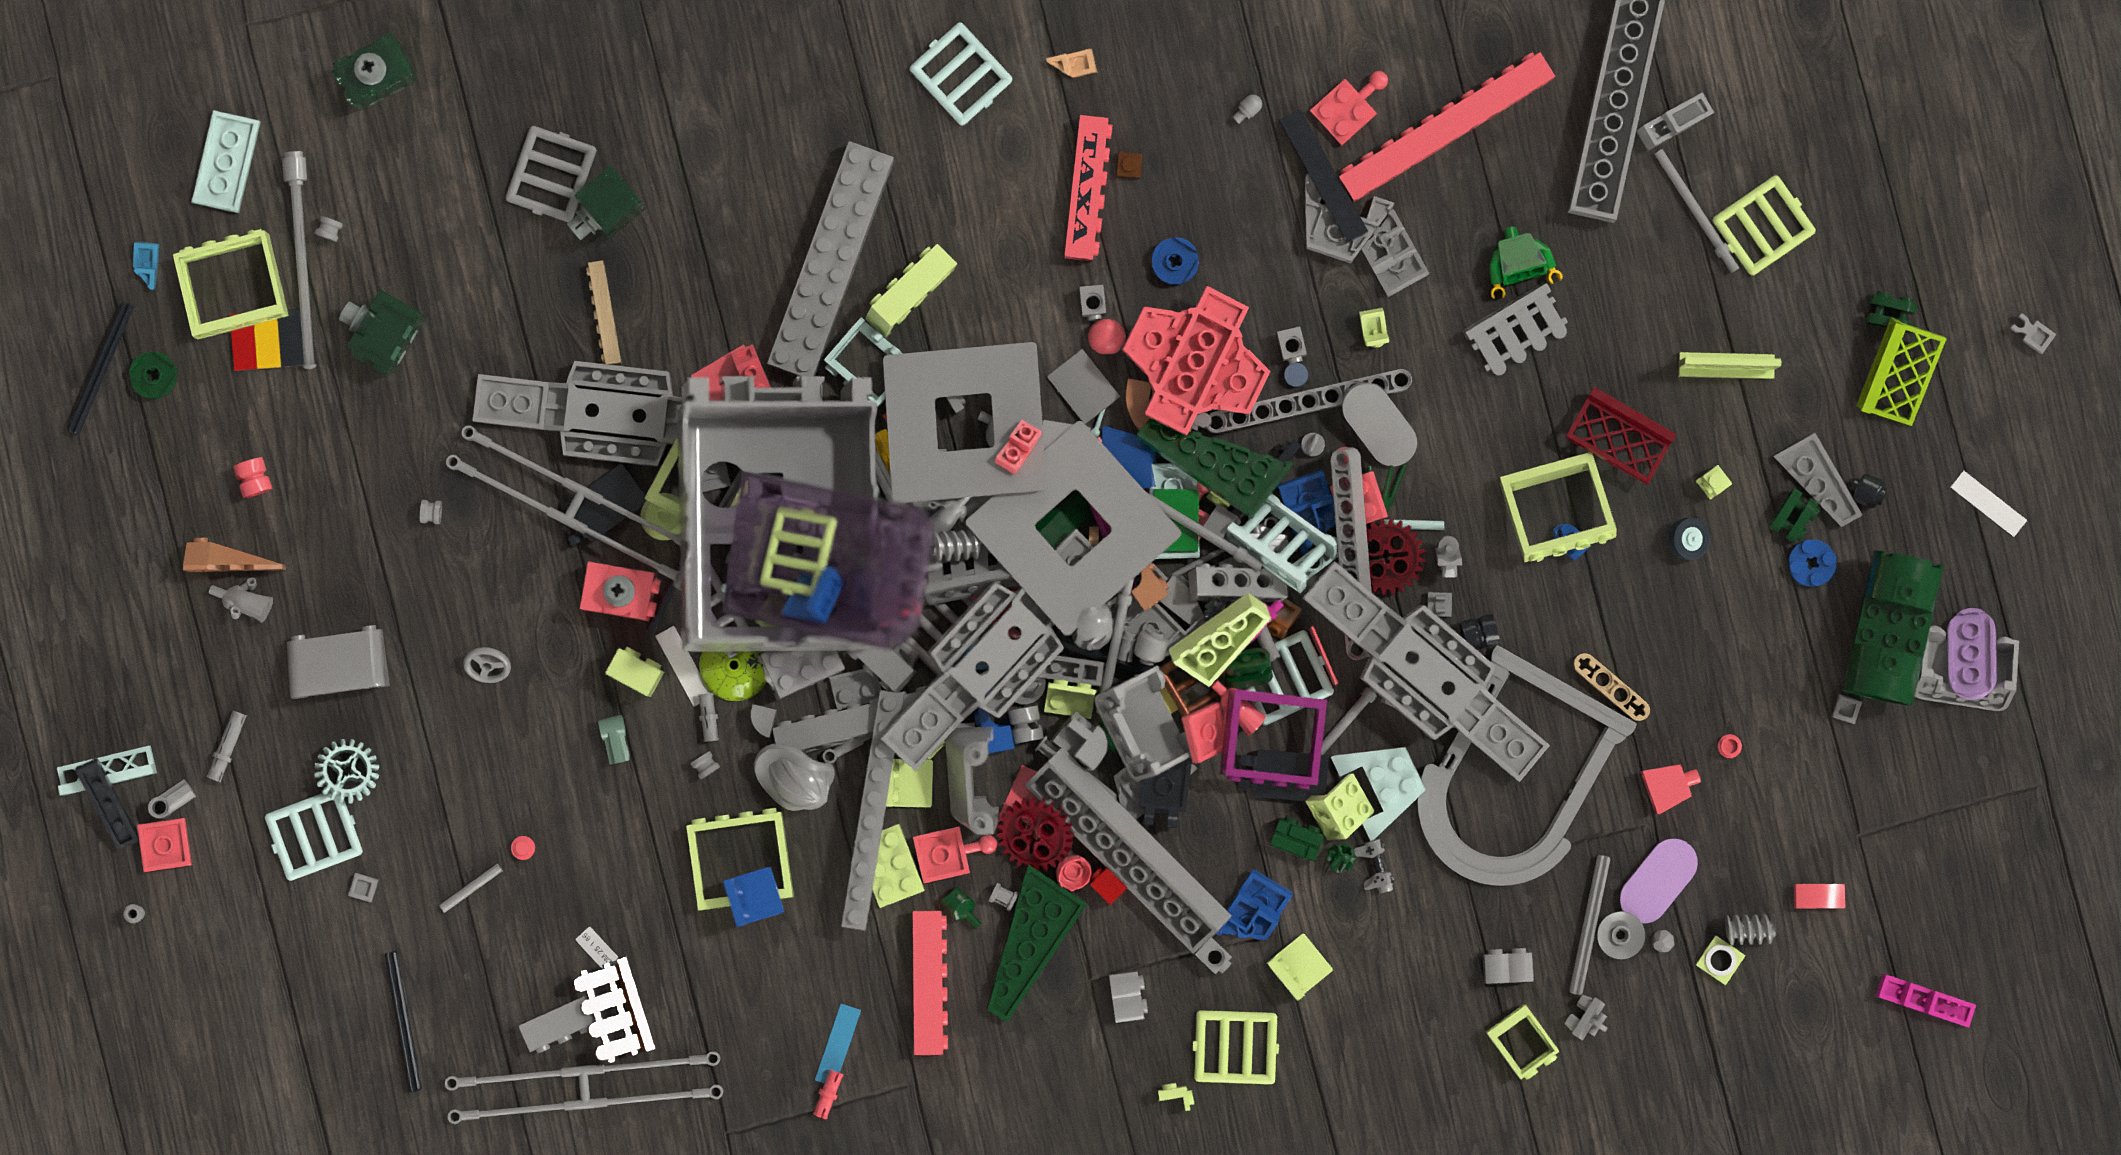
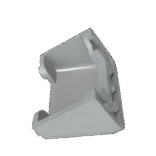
(337, 663)
(1934, 682)
(1142, 725)
(963, 750)

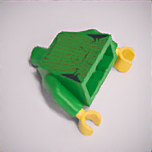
(1520, 259)

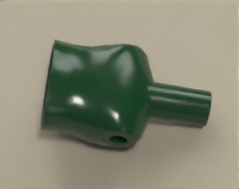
(961, 907)

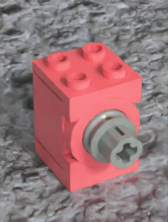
(620, 591)

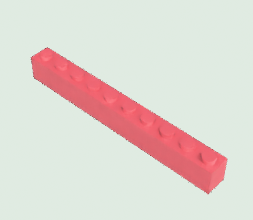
(1446, 127)

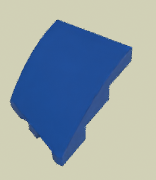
(1131, 454)
(1310, 500)
(1256, 907)

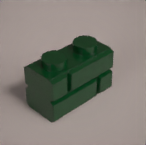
(1297, 839)

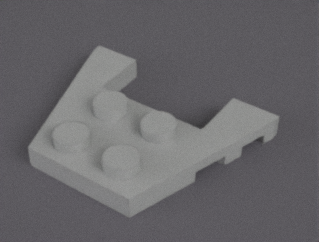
(1323, 233)
(1157, 618)

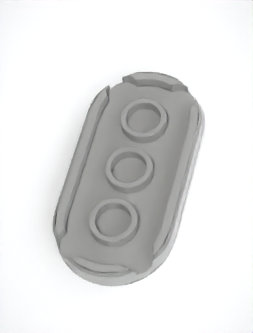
(1379, 424)

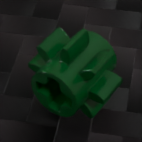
(1341, 858)

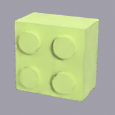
(635, 672)

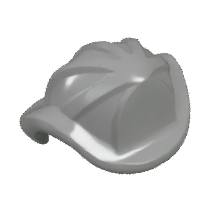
(793, 777)

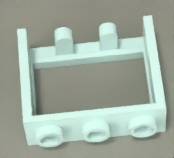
(836, 368)

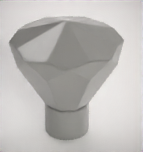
(1663, 941)

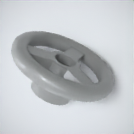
(488, 660)

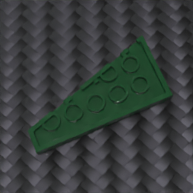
(1223, 467)
(1036, 930)

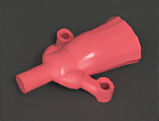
(1249, 716)

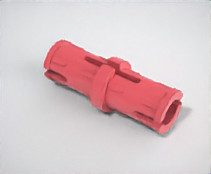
(828, 1094)

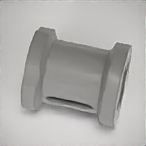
(1003, 897)

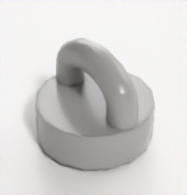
(1312, 444)

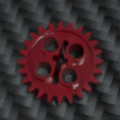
(1391, 577)
(1015, 828)

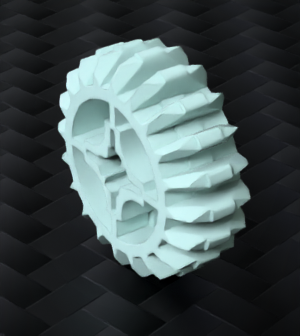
(356, 775)

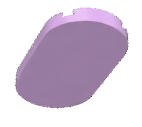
(1971, 654)
(1659, 880)

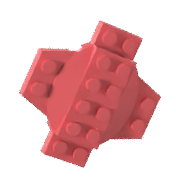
(1196, 360)

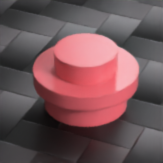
(1729, 746)
(523, 847)

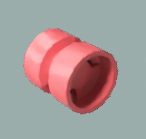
(252, 477)

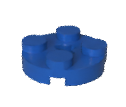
(1171, 248)
(1825, 559)

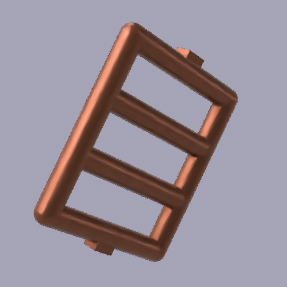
(1175, 690)

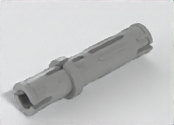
(226, 746)

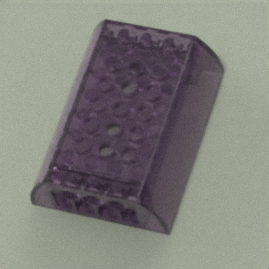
(873, 604)

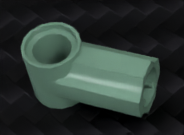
(614, 733)

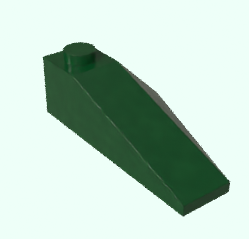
(1064, 518)

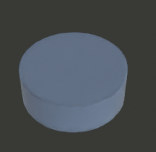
(1296, 375)

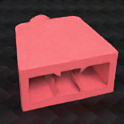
(1668, 786)

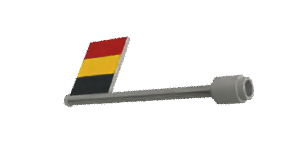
(289, 338)

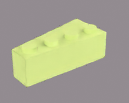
(1221, 639)

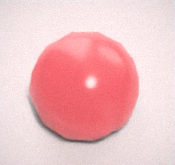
(1106, 336)
(1073, 872)

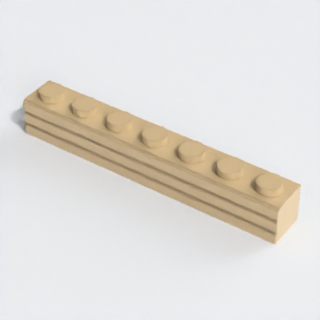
(603, 313)

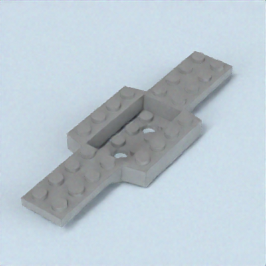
(563, 408)
(1389, 639)
(1010, 664)

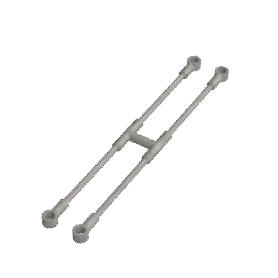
(567, 518)
(585, 1102)

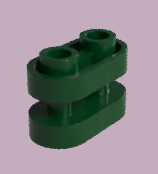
(1883, 301)
(1807, 512)
(1249, 669)

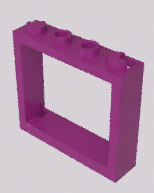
(1230, 737)

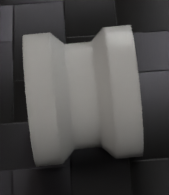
(328, 228)
(430, 511)
(705, 765)

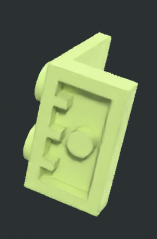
(1069, 699)
(910, 787)
(1341, 809)
(1300, 966)

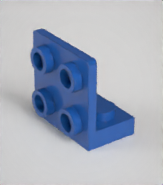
(820, 603)
(753, 896)

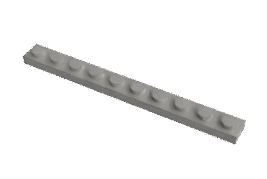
(871, 814)

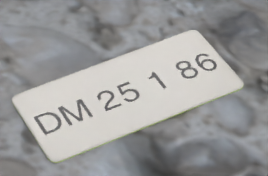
(596, 947)

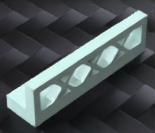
(114, 777)

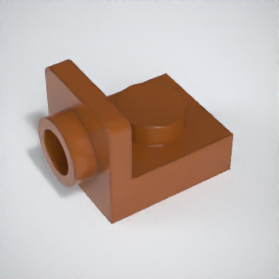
(1285, 618)

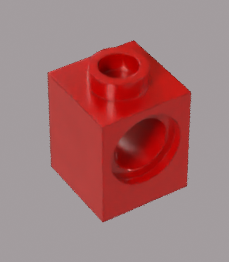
(1107, 885)

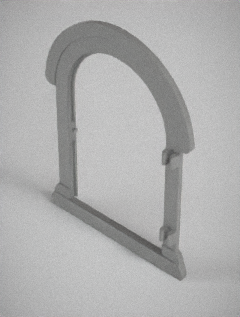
(1552, 845)

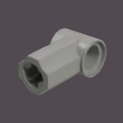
(173, 798)

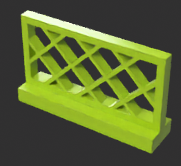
(1881, 370)

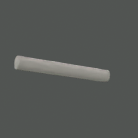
(471, 887)

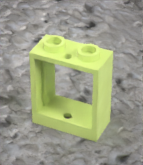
(1509, 1021)

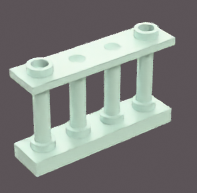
(1277, 562)

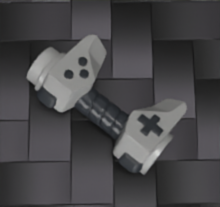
(1381, 880)

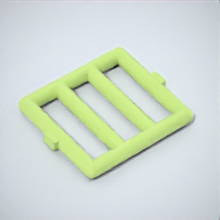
(1757, 195)
(777, 534)
(1223, 1075)

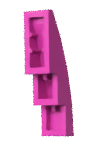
(1925, 1000)

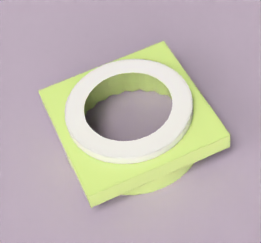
(1705, 963)

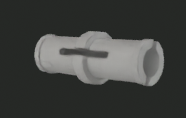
(708, 717)

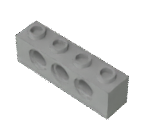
(1202, 588)

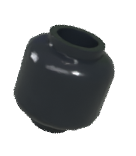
(1868, 491)

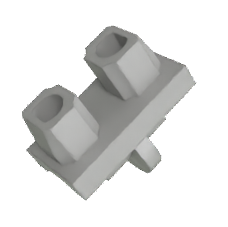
(1448, 556)
(1581, 1026)

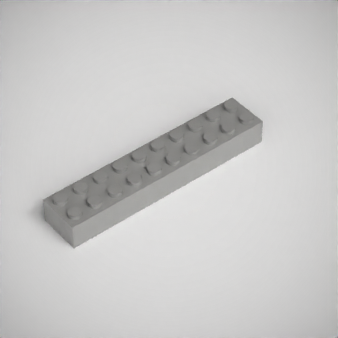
(1615, 109)
(831, 260)
(1129, 851)

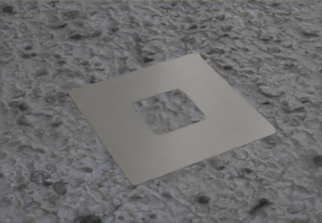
(911, 389)
(1136, 539)

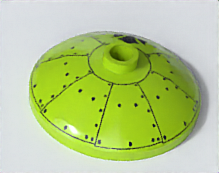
(729, 683)

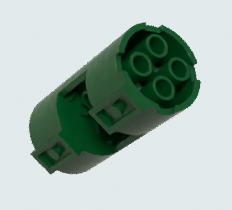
(1893, 628)

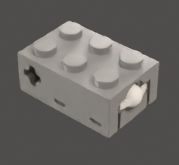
(796, 670)

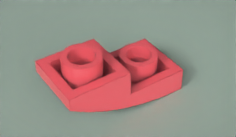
(1018, 447)
(1819, 896)

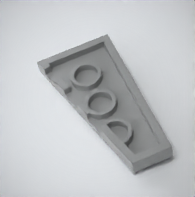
(1817, 474)

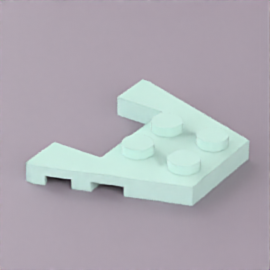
(1392, 780)

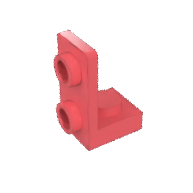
(749, 365)

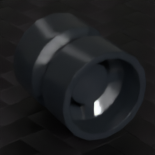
(1480, 632)

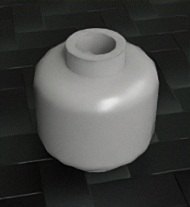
(1150, 646)

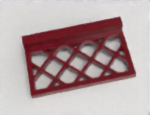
(1625, 417)

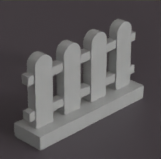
(1504, 328)
(964, 582)

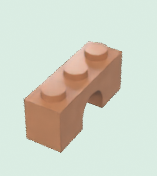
(1150, 589)

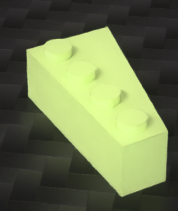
(910, 289)

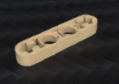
(1613, 684)

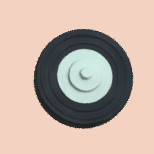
(1689, 538)

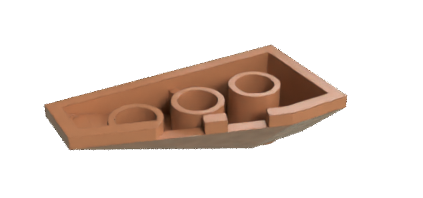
(212, 557)

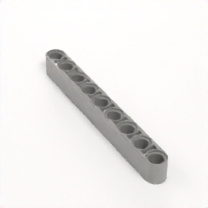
(1296, 401)
(1355, 518)

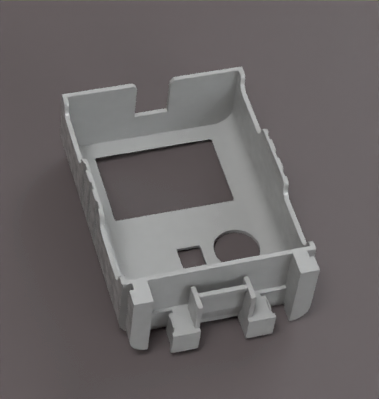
(763, 433)

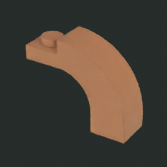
(1137, 401)

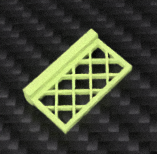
(1727, 365)

